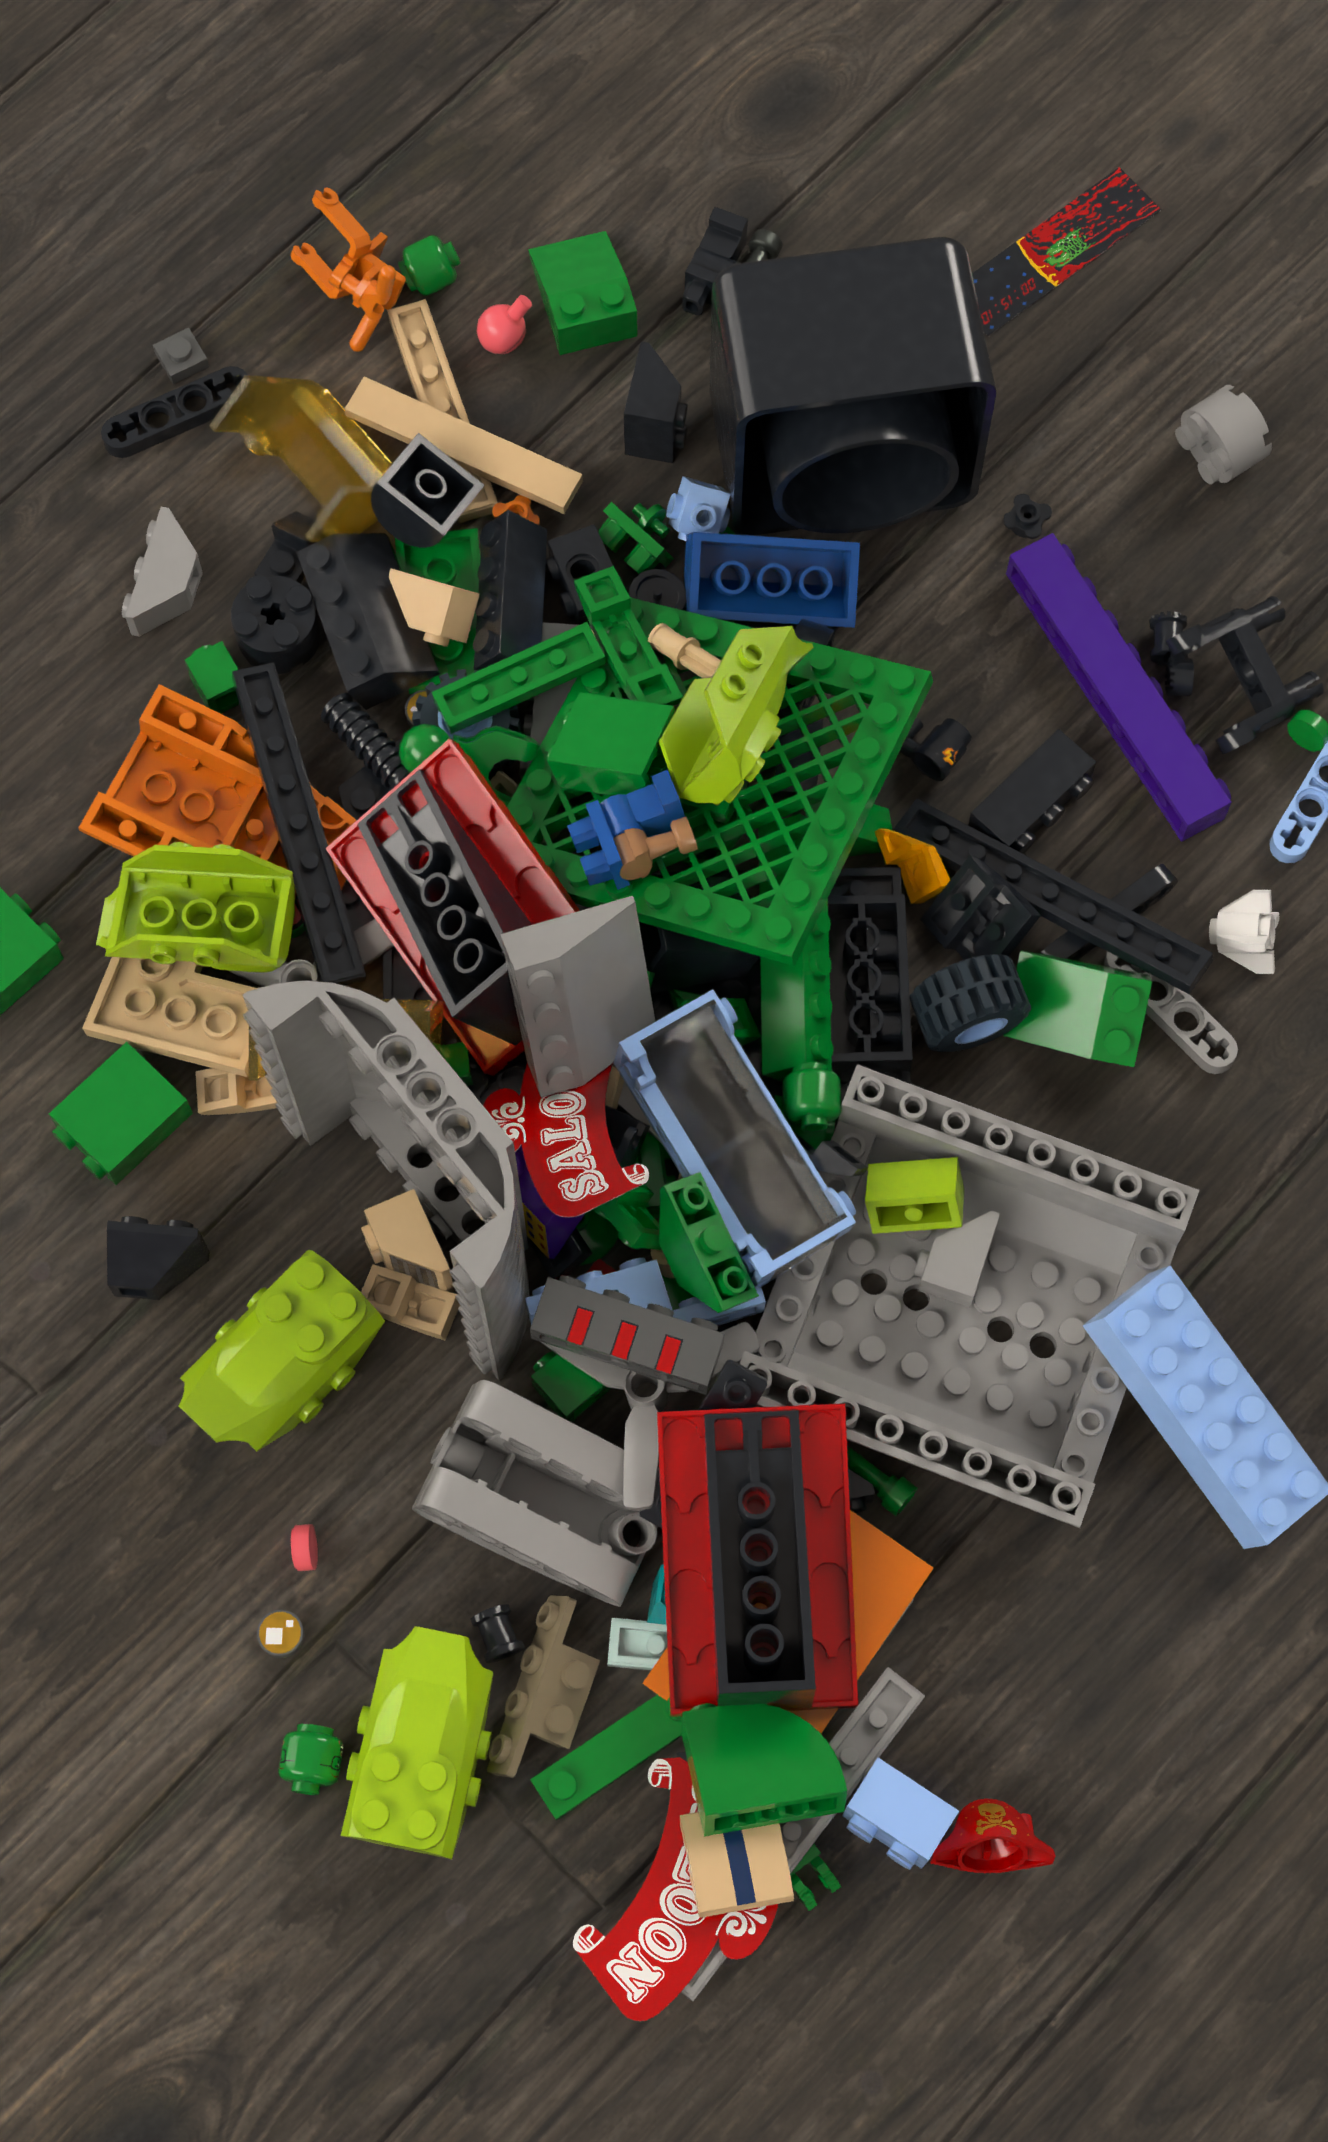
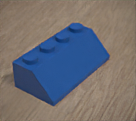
(771, 579)

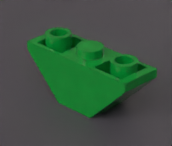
(701, 1246)

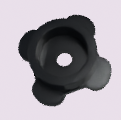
(1024, 527)

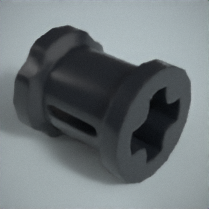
(497, 1633)

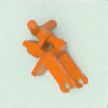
(360, 271)

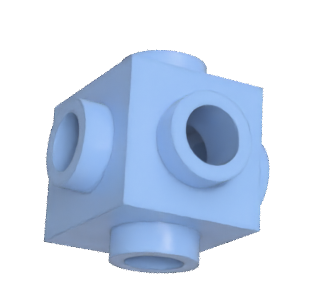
(698, 508)

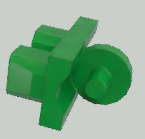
(620, 527)

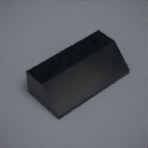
(363, 616)

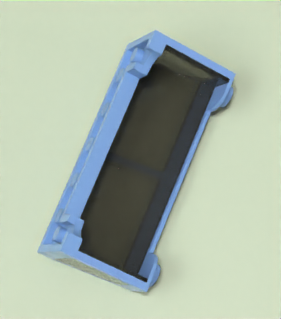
(728, 1127)

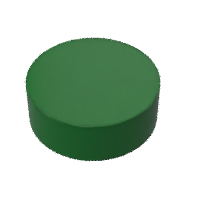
(1308, 730)

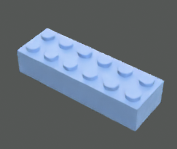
(1207, 1408)

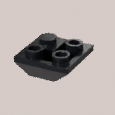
(151, 1258)

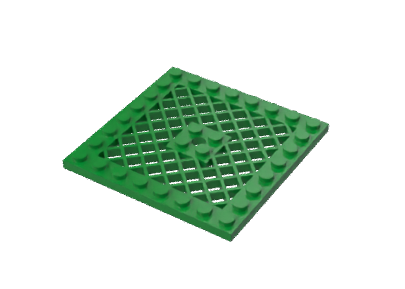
(782, 918)

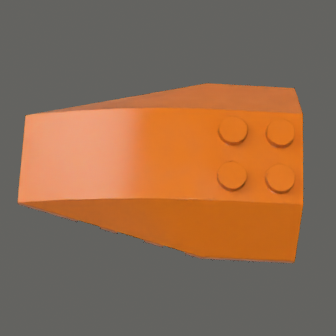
(196, 785)

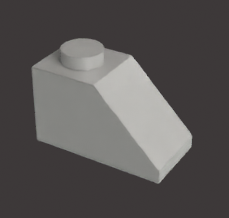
(957, 1260)

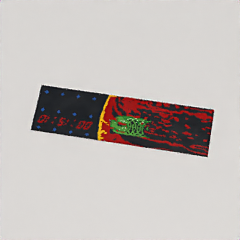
(1059, 248)

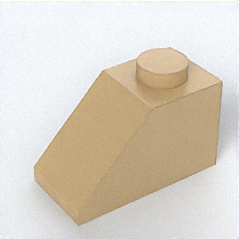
(434, 607)

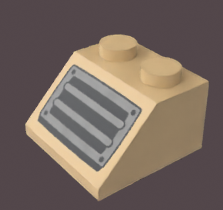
(405, 1241)

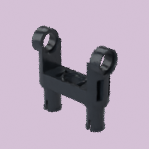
(1253, 667)

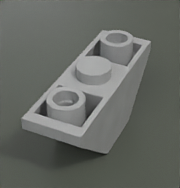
(163, 577)

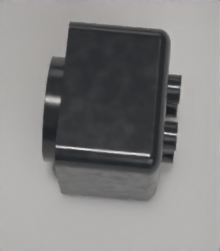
(849, 386)

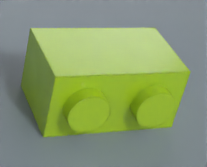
(915, 1195)

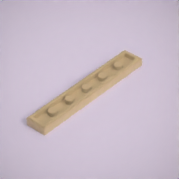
(433, 380)
(465, 444)

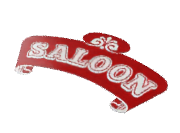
(566, 1143)
(660, 1935)

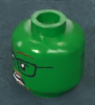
(310, 1758)

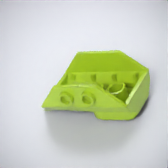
(732, 716)
(200, 908)
(281, 1355)
(420, 1745)

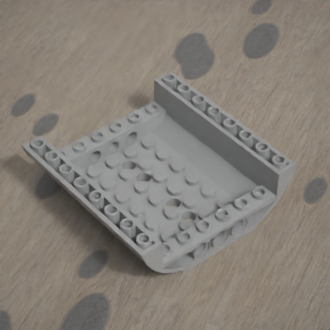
(352, 1054)
(932, 1379)

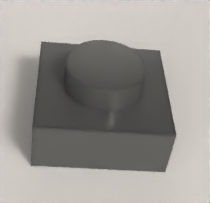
(181, 355)

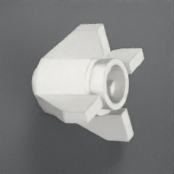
(1246, 931)

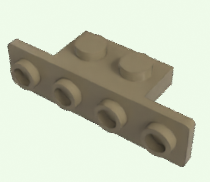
(548, 1693)

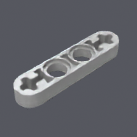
(1177, 1001)

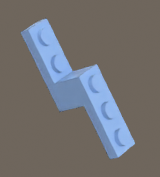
(645, 1286)

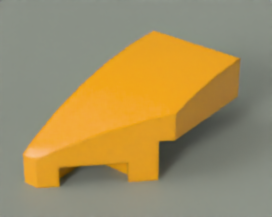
(919, 864)

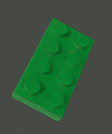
(454, 563)

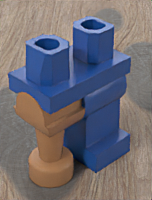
(632, 832)

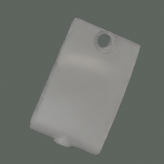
(536, 1493)

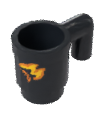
(939, 749)

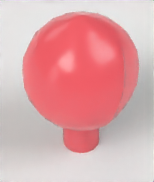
(503, 326)

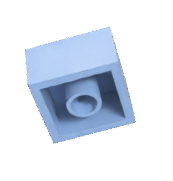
(898, 1815)

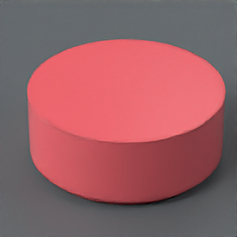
(304, 1547)

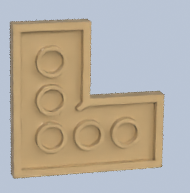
(172, 1013)

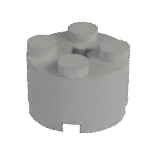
(1224, 435)

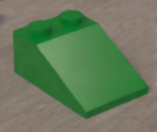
(584, 292)
(1082, 1007)

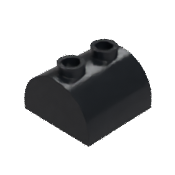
(422, 494)

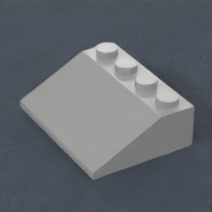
(578, 991)

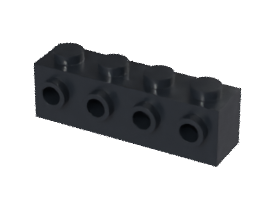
(509, 588)

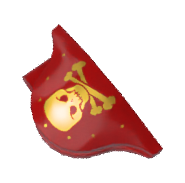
(992, 1840)

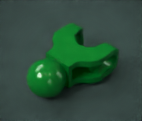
(484, 748)

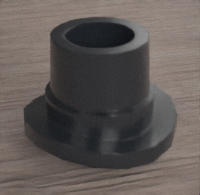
(659, 588)

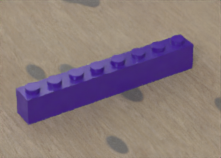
(1118, 687)

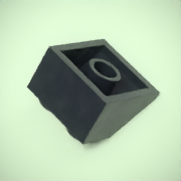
(654, 410)

